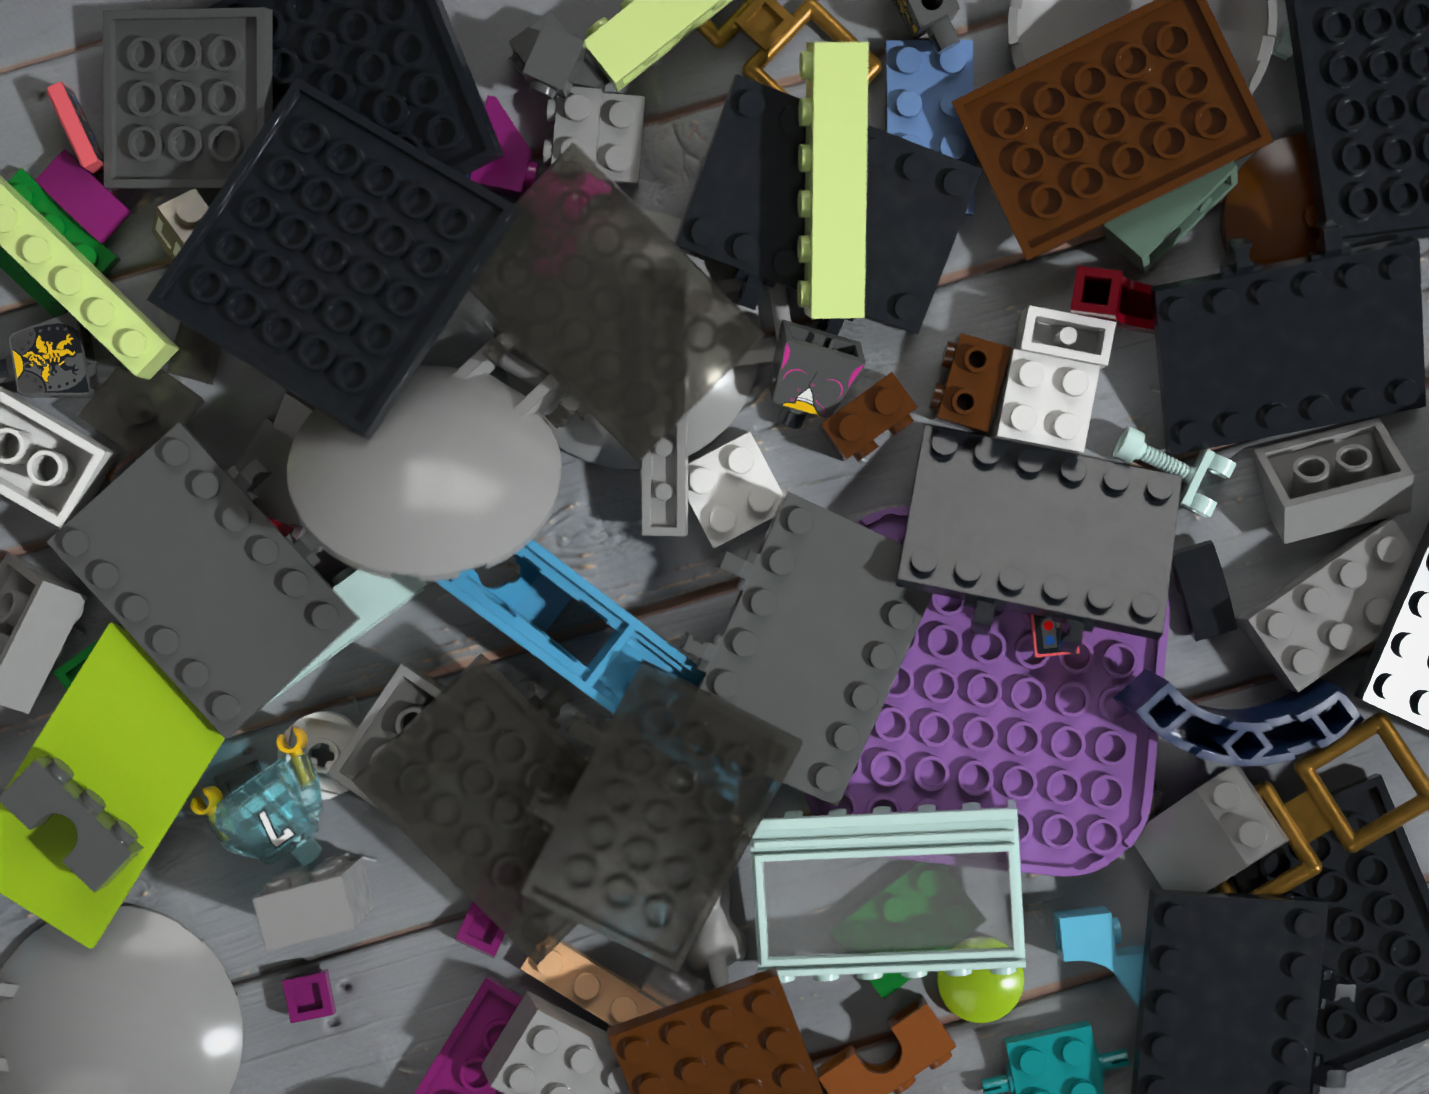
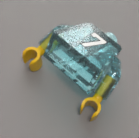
(271, 811)

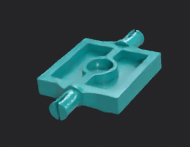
(1055, 1063)

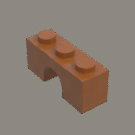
(921, 1044)

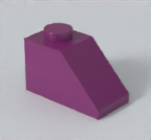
(515, 170)

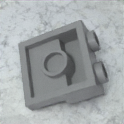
(603, 126)

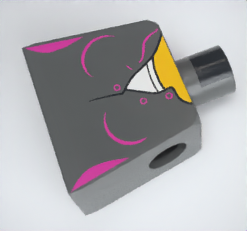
(812, 372)

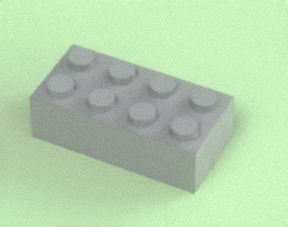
(1330, 606)

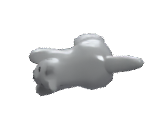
(718, 942)

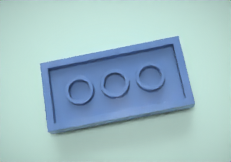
(921, 96)

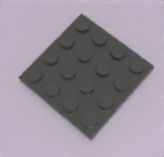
(183, 94)

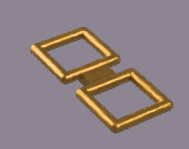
(772, 29)
(1318, 813)

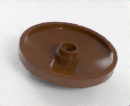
(1273, 203)

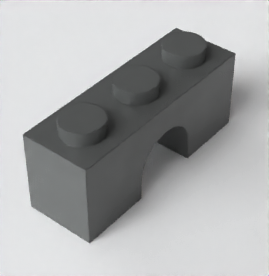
(102, 843)

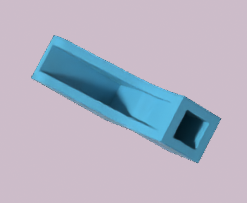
(1091, 937)

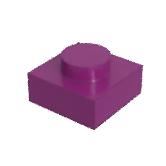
(309, 996)

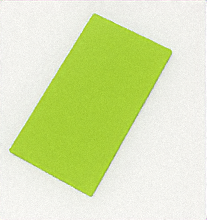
(133, 745)

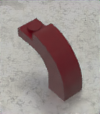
(1114, 298)

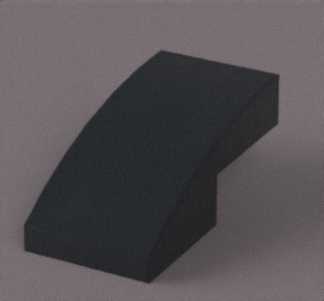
(1203, 590)

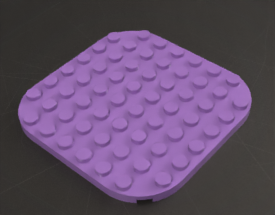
(997, 725)

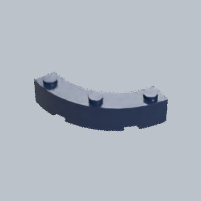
(1241, 736)

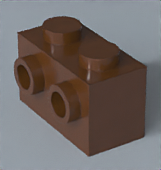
(970, 383)
(866, 417)

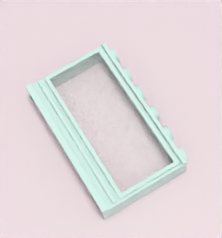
(889, 892)

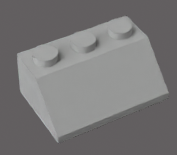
(1333, 480)
(34, 625)
(394, 709)

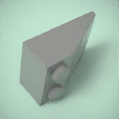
(1210, 834)

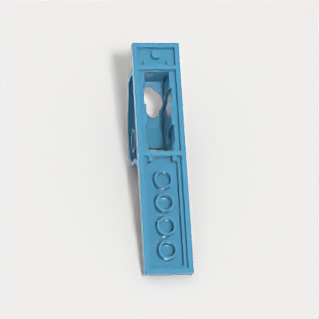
(537, 597)

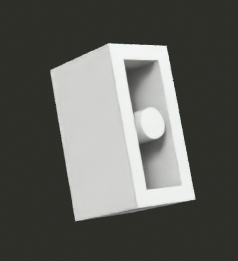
(1065, 335)

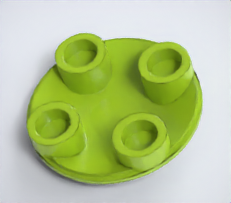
(981, 995)

